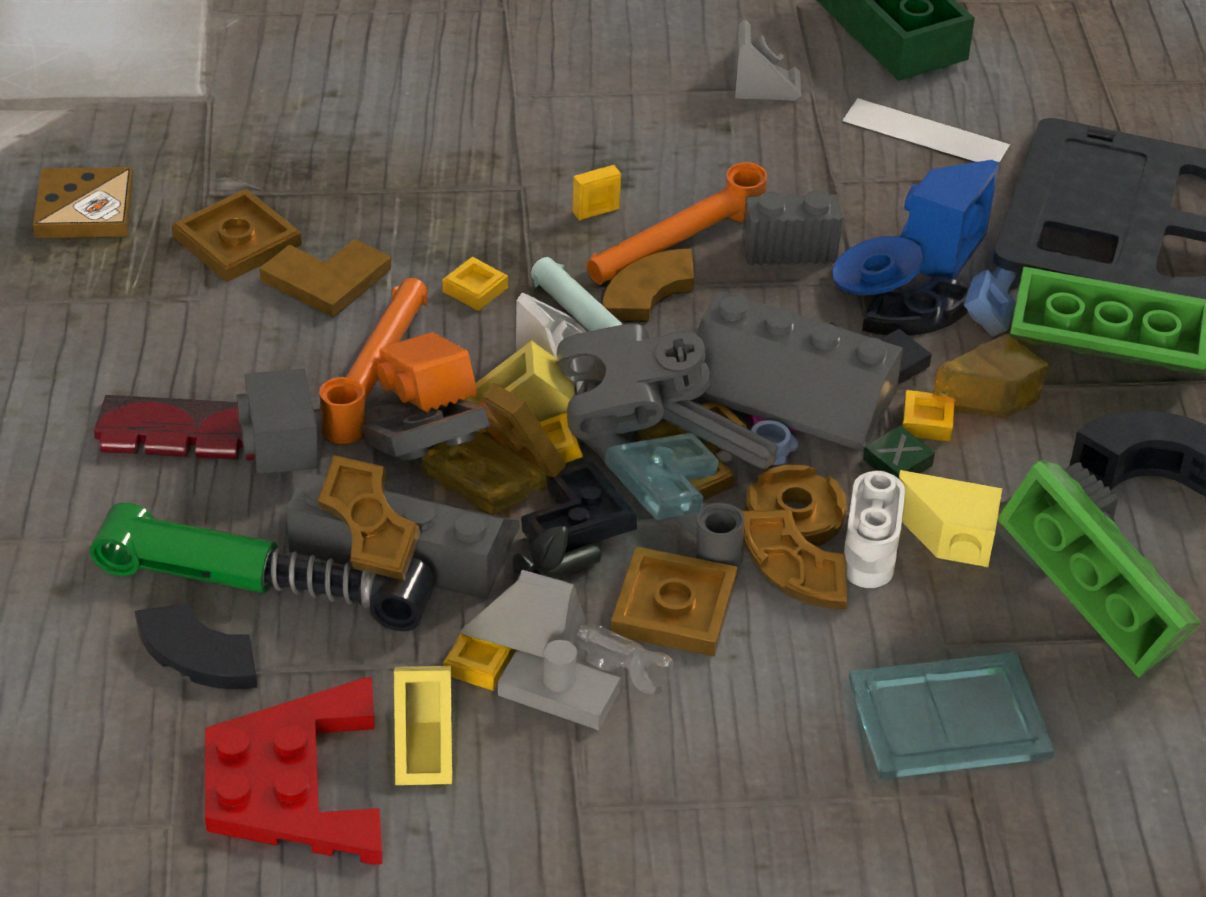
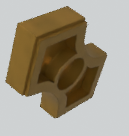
(381, 538)

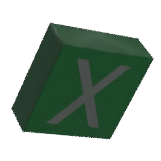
(898, 452)

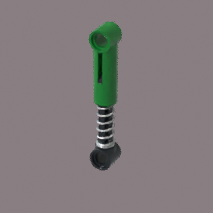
(136, 540)

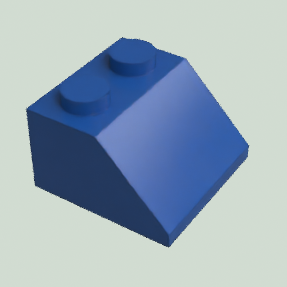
(950, 215)

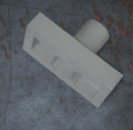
(560, 685)

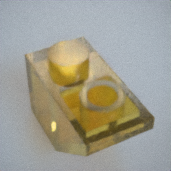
(992, 379)

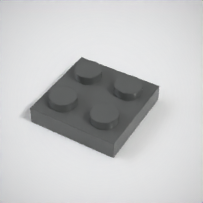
(414, 430)

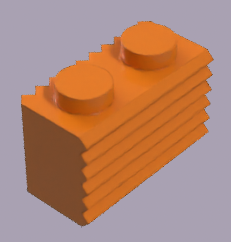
(427, 371)

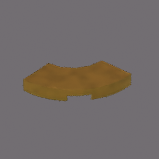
(646, 282)
(792, 562)

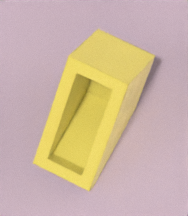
(532, 377)
(951, 516)
(423, 725)

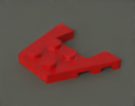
(266, 774)

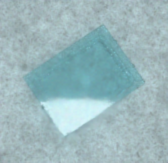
(950, 715)

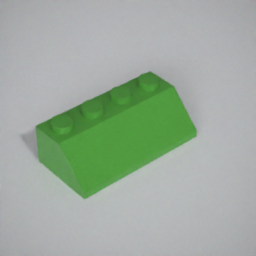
(1111, 320)
(1097, 568)

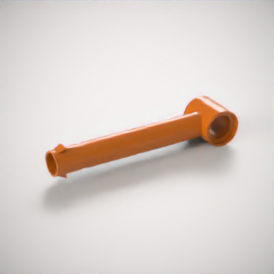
(742, 181)
(345, 397)

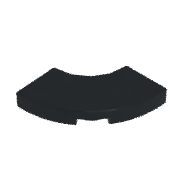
(918, 310)
(190, 647)

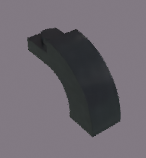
(1143, 445)

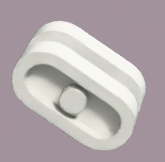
(873, 529)

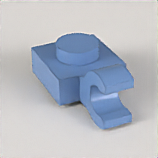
(990, 301)

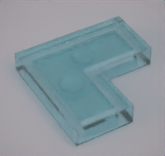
(660, 471)

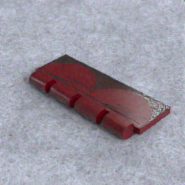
(169, 427)

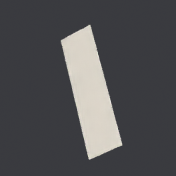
(925, 132)

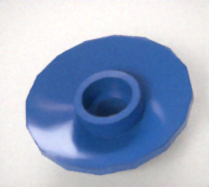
(877, 265)

